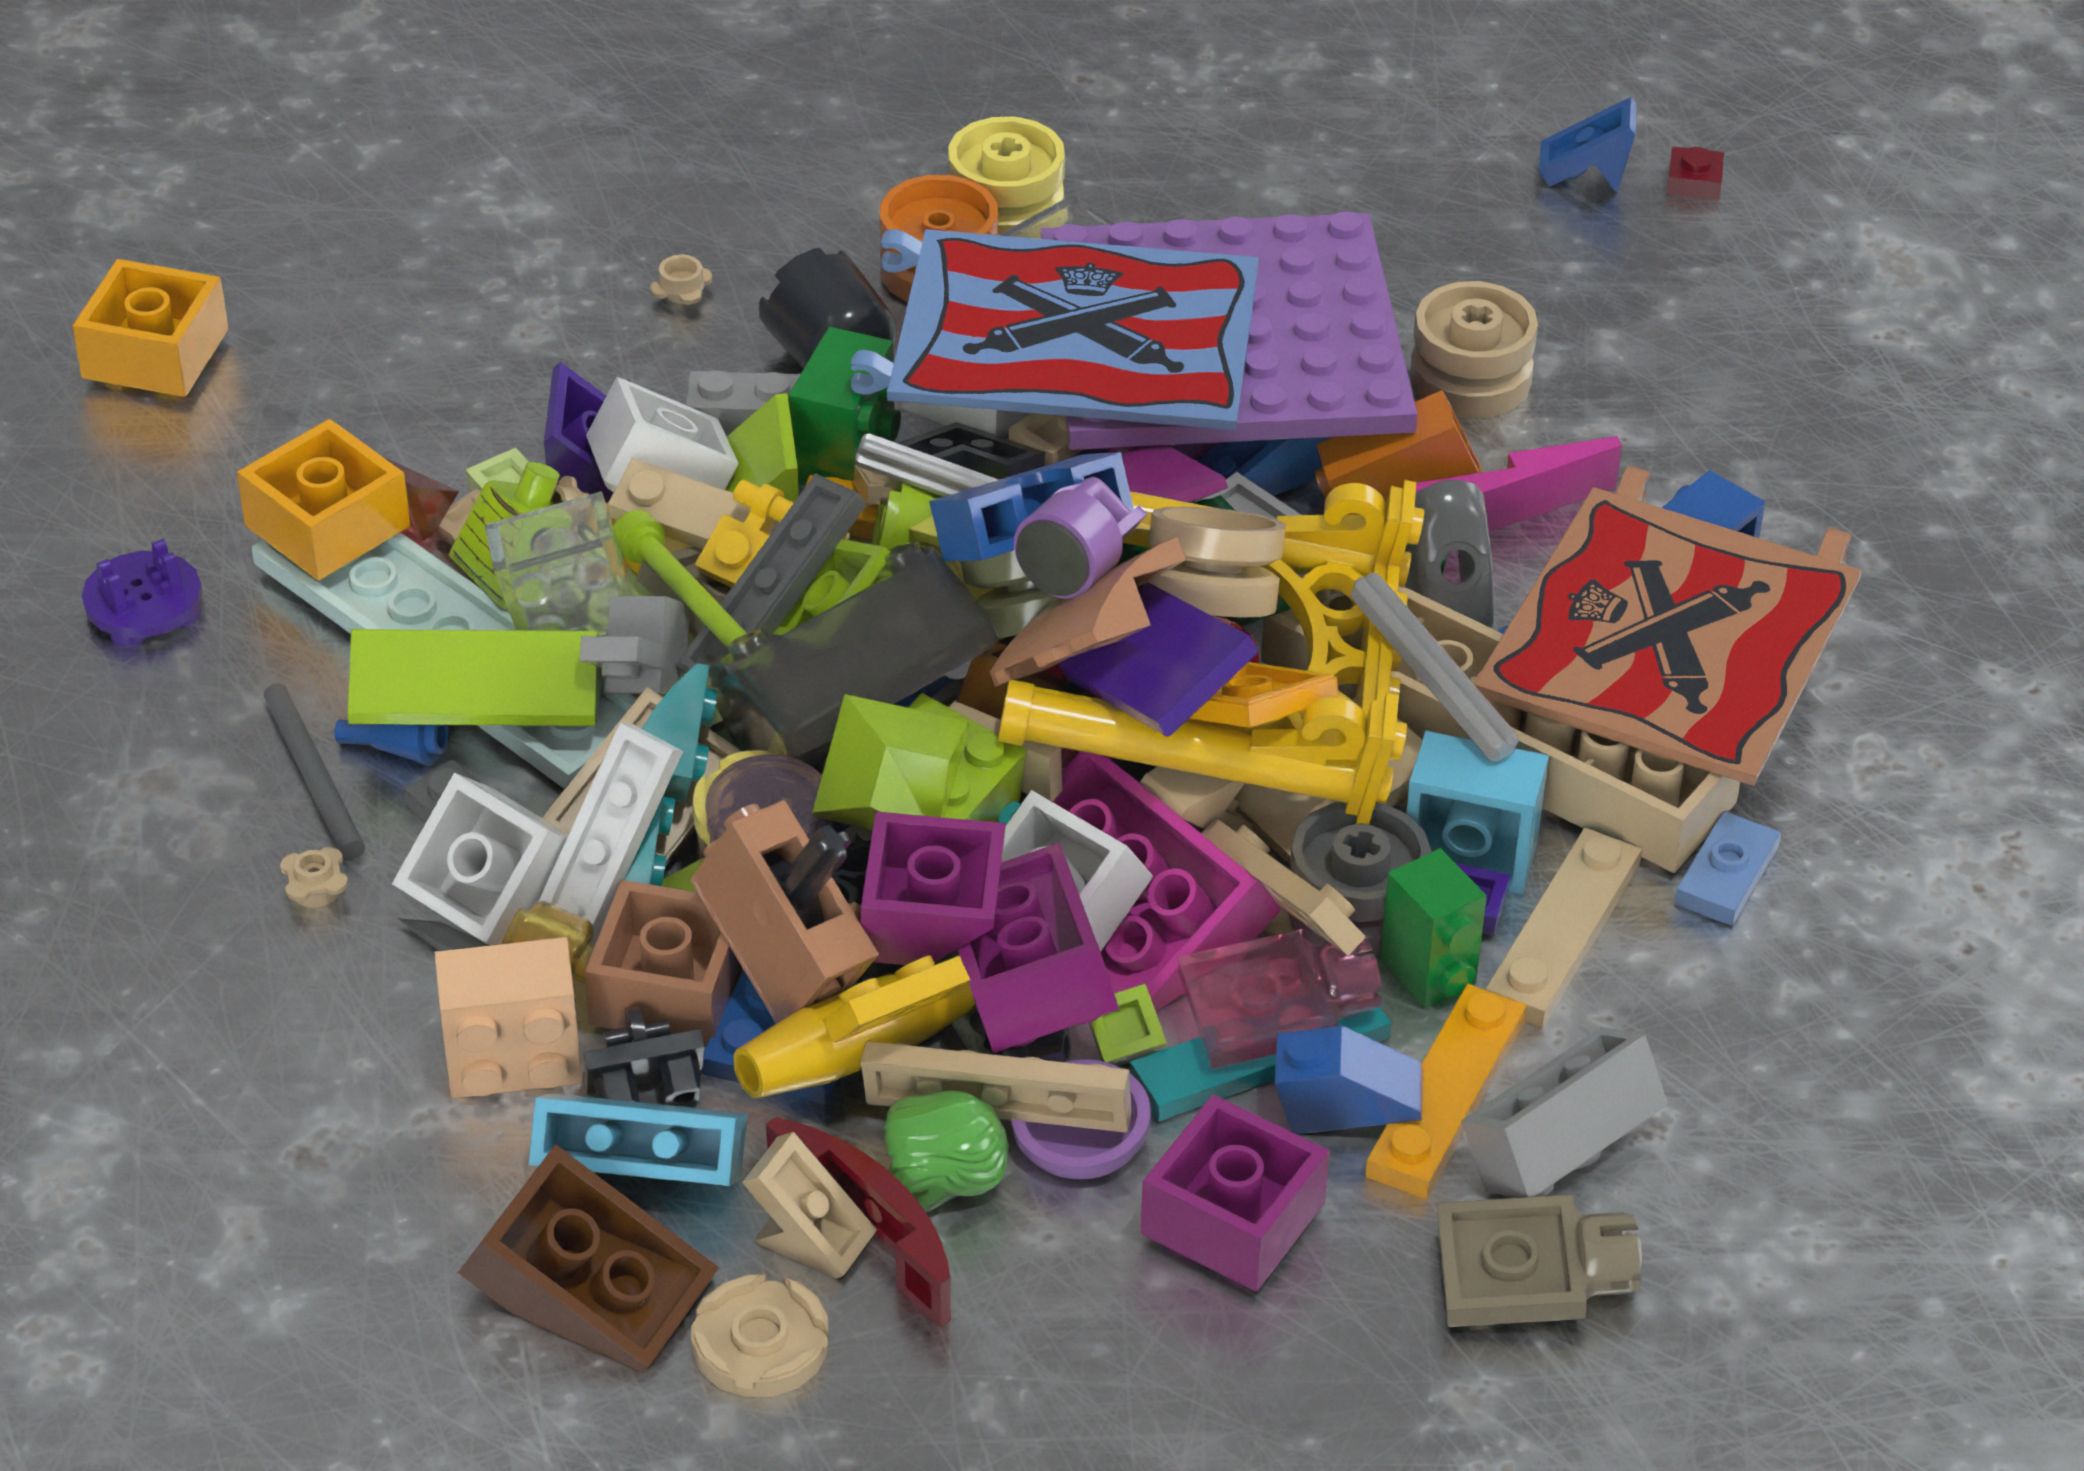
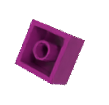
(1234, 1192)

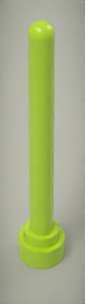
(644, 539)

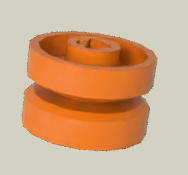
(934, 204)

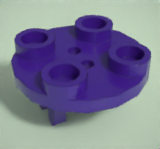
(142, 594)

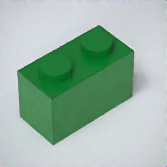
(1432, 928)

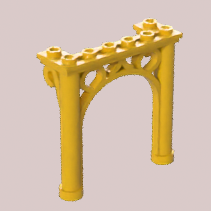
(1340, 744)

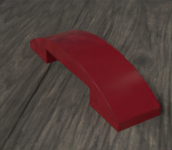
(893, 1211)

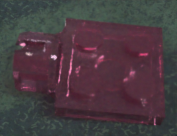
(1272, 987)

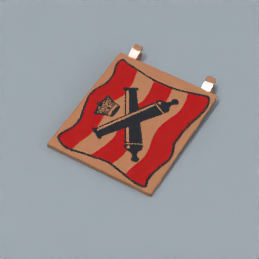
(1671, 632)

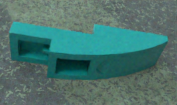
(678, 723)

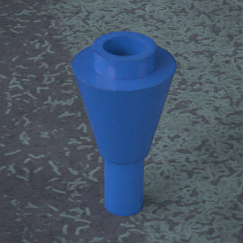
(411, 742)

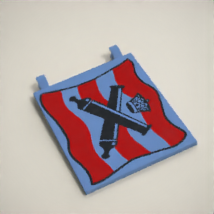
(1068, 329)

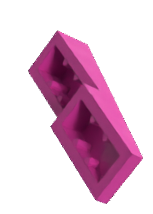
(1544, 479)

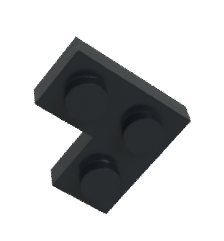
(977, 450)

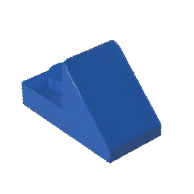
(1597, 140)

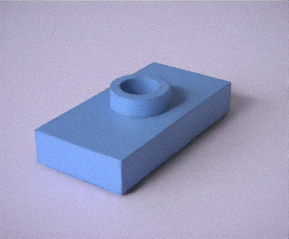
(1727, 868)

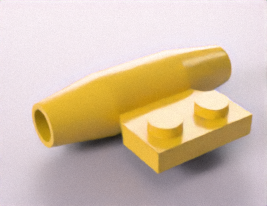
(831, 1035)

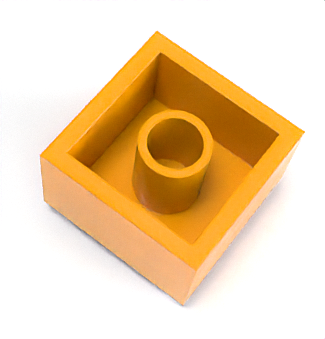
(150, 327)
(323, 499)

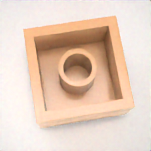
(508, 1017)

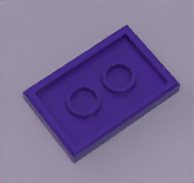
(1165, 668)

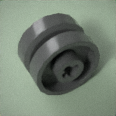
(1355, 861)

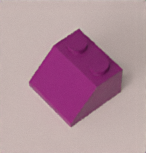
(929, 884)

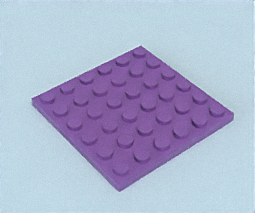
(1319, 334)

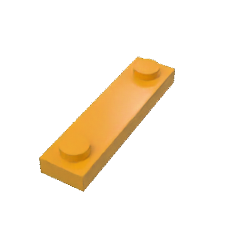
(1454, 1083)

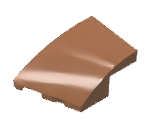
(1088, 621)

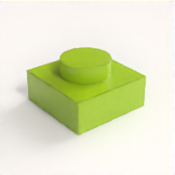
(1130, 1030)

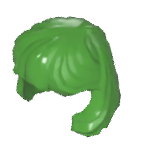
(945, 1146)

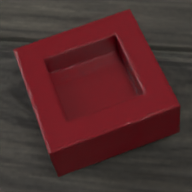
(1695, 172)

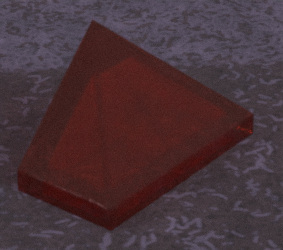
(426, 502)

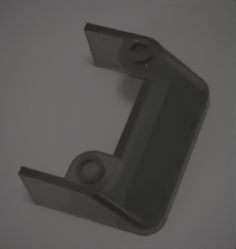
(875, 645)

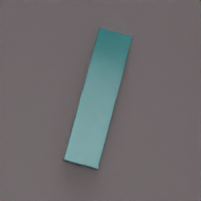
(1183, 1079)

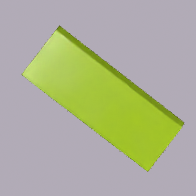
(471, 678)

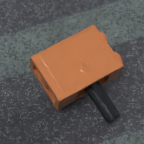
(782, 907)

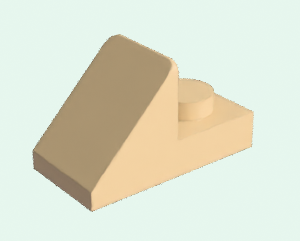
(1197, 796)
(808, 1209)

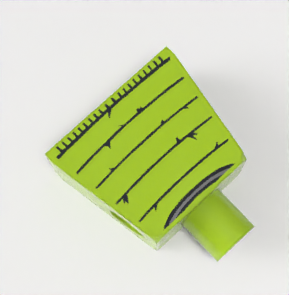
(498, 502)

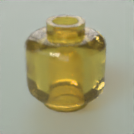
(550, 922)

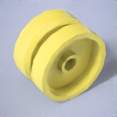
(1014, 161)

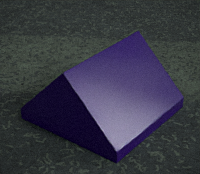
(569, 417)

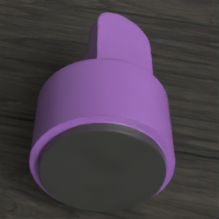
(1074, 538)

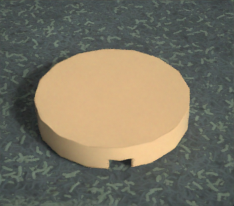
(759, 1336)

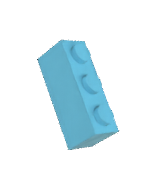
(641, 1138)

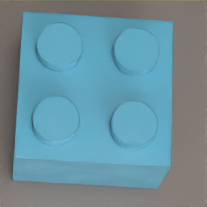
(1478, 807)

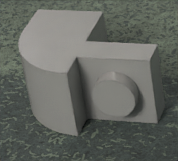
(641, 644)

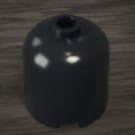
(820, 294)

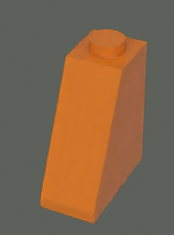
(1386, 460)

